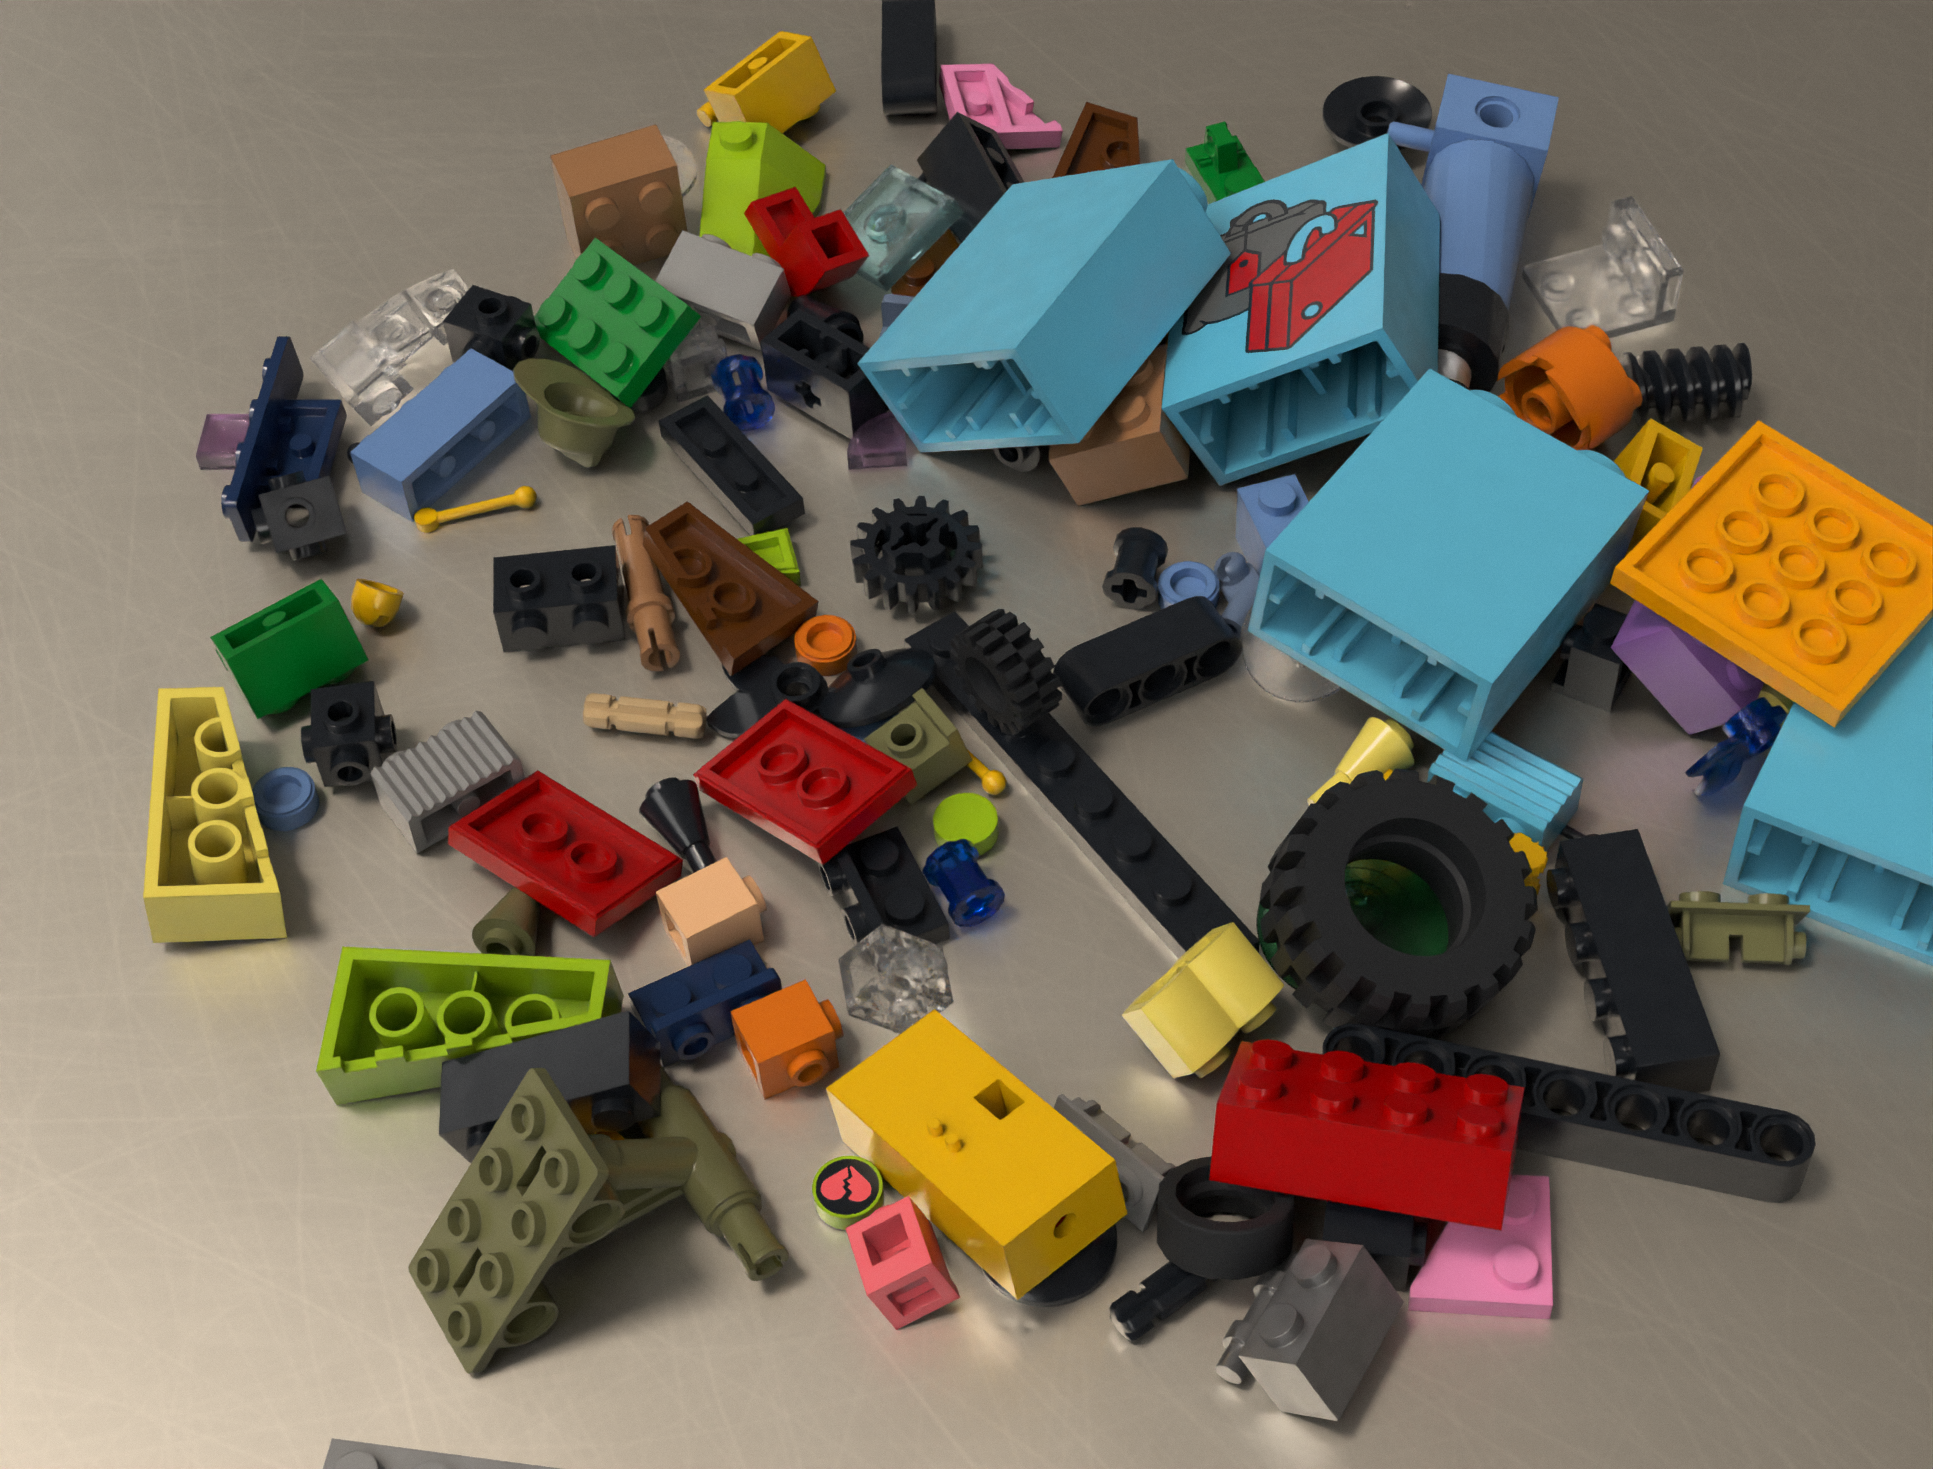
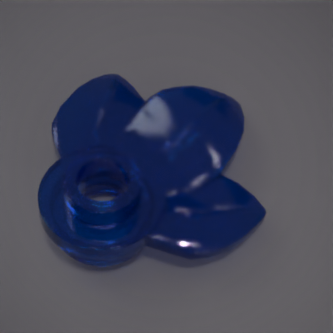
(1749, 734)

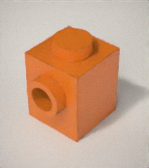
(787, 1038)

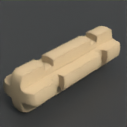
(644, 716)

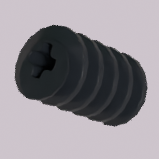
(1690, 381)

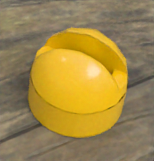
(375, 602)

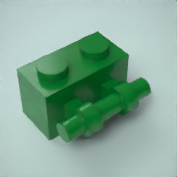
(290, 649)

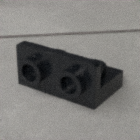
(883, 887)

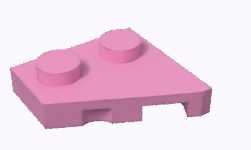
(990, 99)
(1493, 1269)

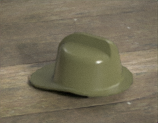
(572, 409)

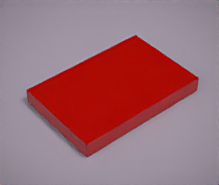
(805, 781)
(565, 853)

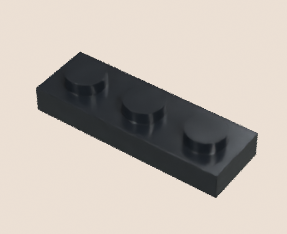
(731, 467)

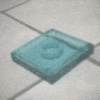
(898, 224)

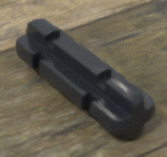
(1159, 1297)

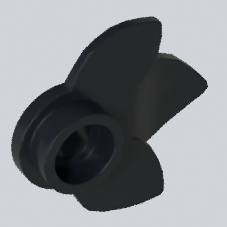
(761, 689)

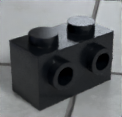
(557, 604)

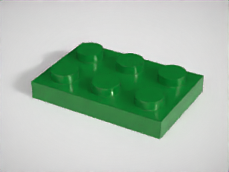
(614, 322)

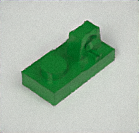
(1221, 164)

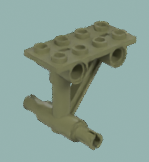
(553, 1189)

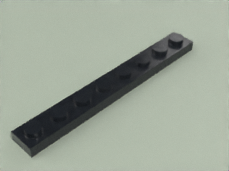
(1090, 810)

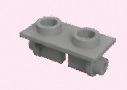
(1137, 1167)

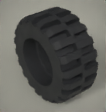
(1446, 845)

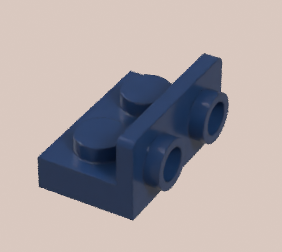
(693, 1005)

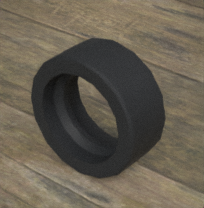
(1221, 1247)

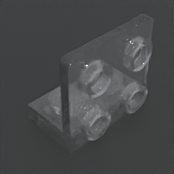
(1615, 285)

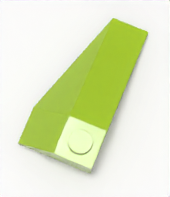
(746, 165)

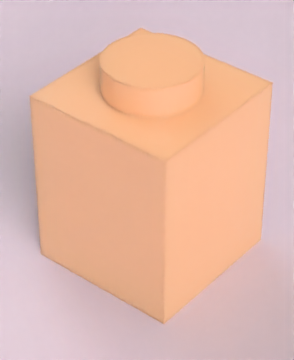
(711, 911)

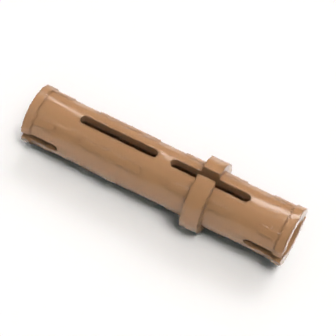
(648, 608)

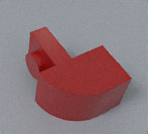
(809, 248)

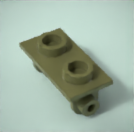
(1761, 924)

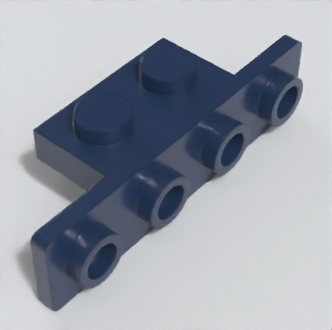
(281, 438)

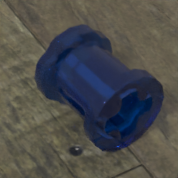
(750, 389)
(963, 883)

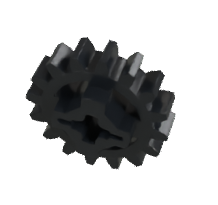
(916, 554)

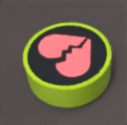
(847, 1191)

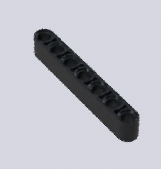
(1604, 1103)

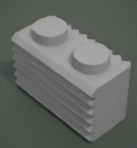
(445, 778)

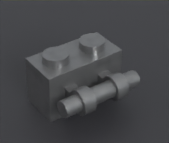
(1313, 1328)

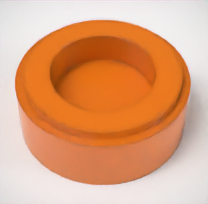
(826, 644)

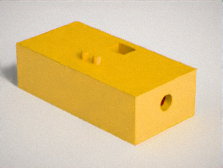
(978, 1152)

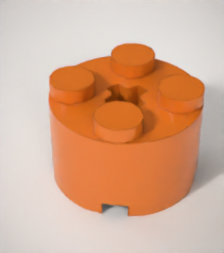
(1571, 387)

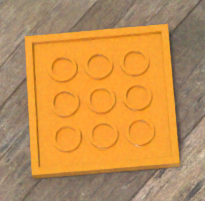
(1789, 572)

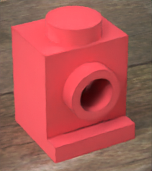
(901, 1263)

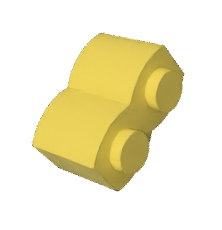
(1205, 1002)

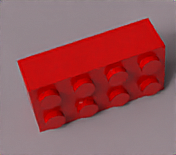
(1367, 1133)

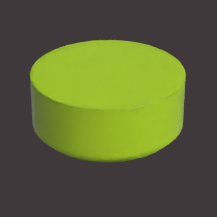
(968, 818)

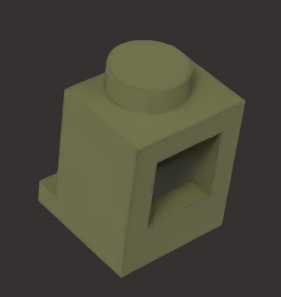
(924, 742)

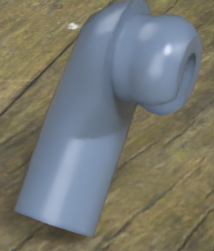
(1239, 586)

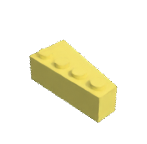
(205, 840)

